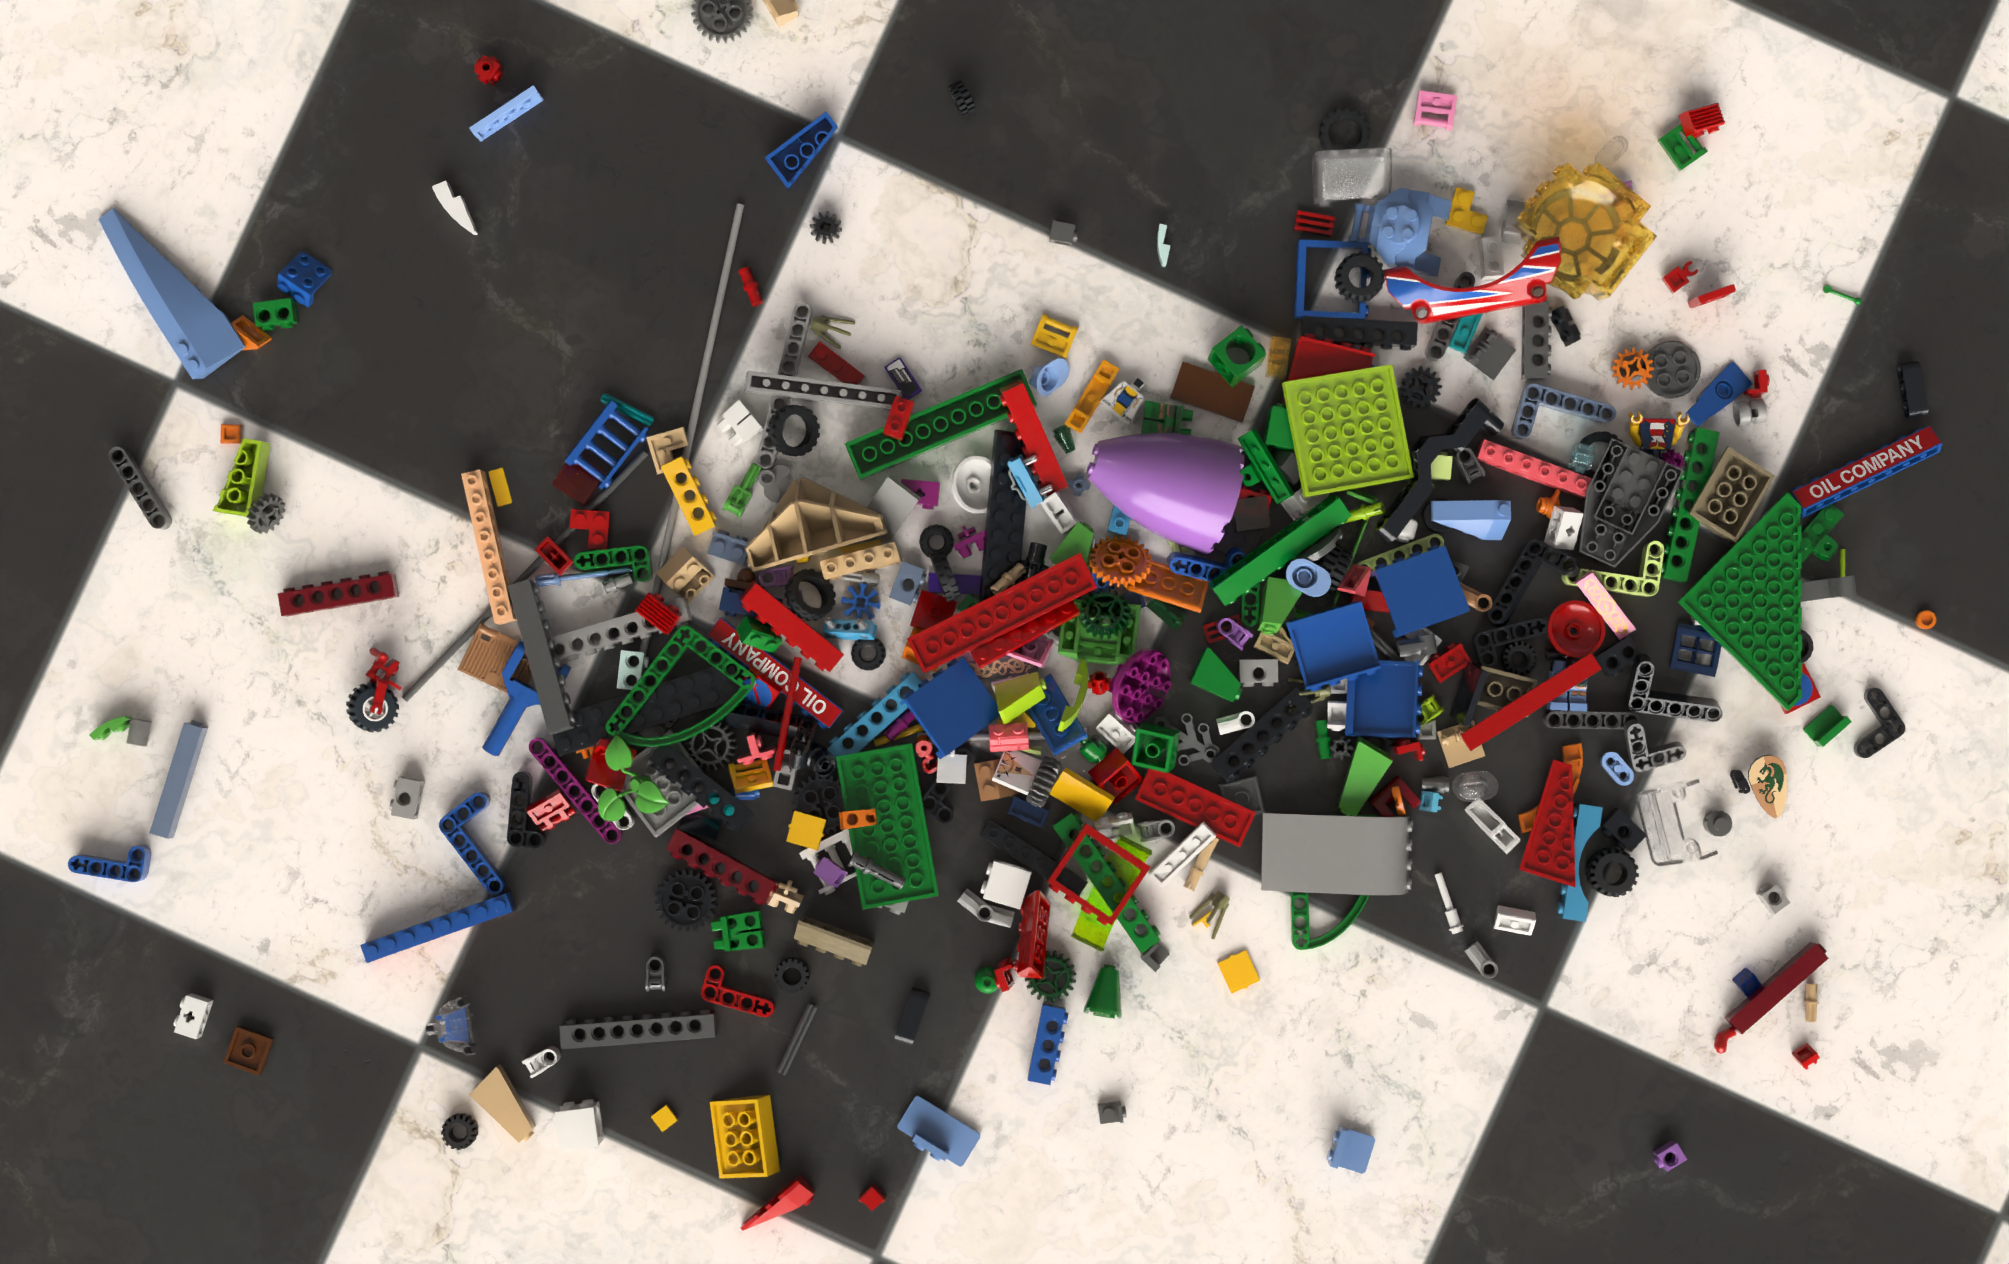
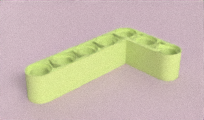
(1638, 582)

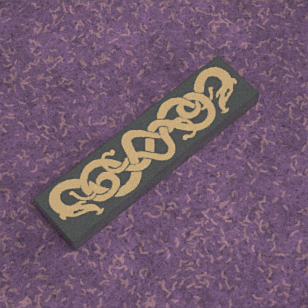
(1003, 668)

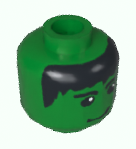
(1093, 749)

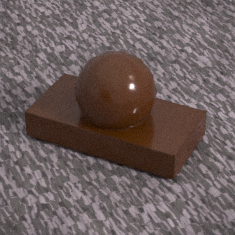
(744, 579)

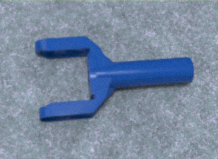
(520, 697)

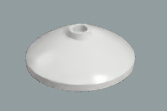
(977, 472)

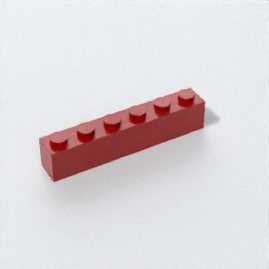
(1033, 436)
(791, 626)

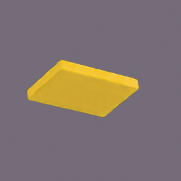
(1081, 795)

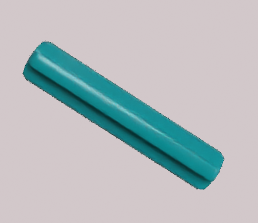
(628, 410)

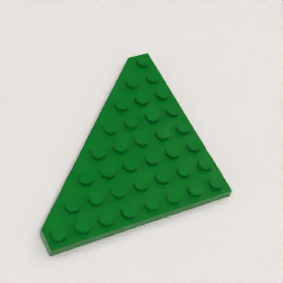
(1754, 601)

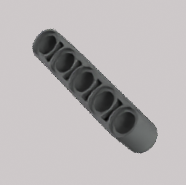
(1447, 326)
(132, 483)
(1582, 716)

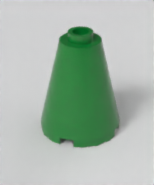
(1105, 994)

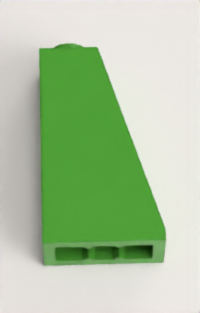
(1363, 775)

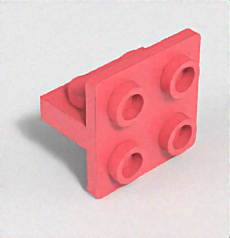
(755, 744)

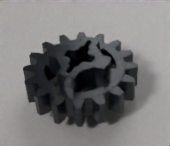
(1417, 379)

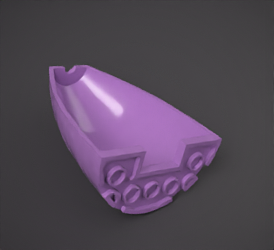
(1171, 484)

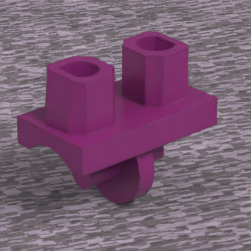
(962, 546)

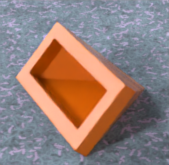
(250, 334)

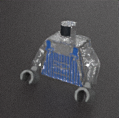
(454, 1026)

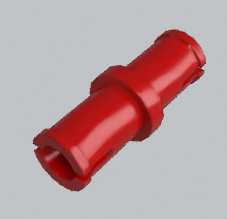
(750, 286)

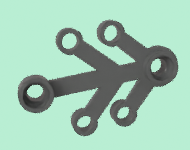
(1190, 740)

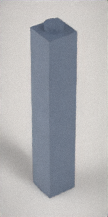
(178, 779)

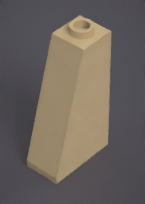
(503, 1103)

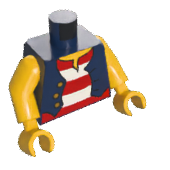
(1656, 433)

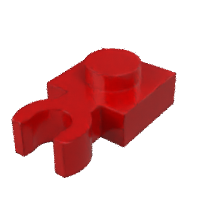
(1678, 278)

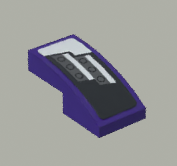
(903, 379)

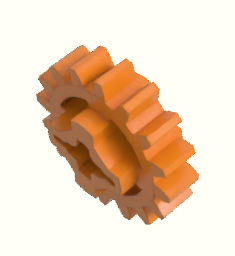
(1641, 372)

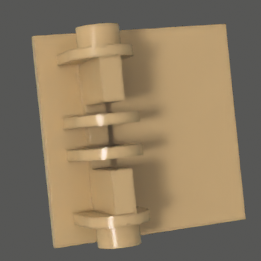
(1455, 748)

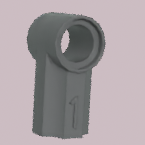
(1421, 645)

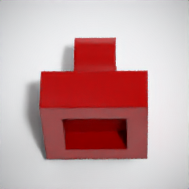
(1805, 1055)

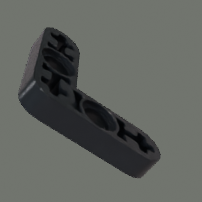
(1885, 729)

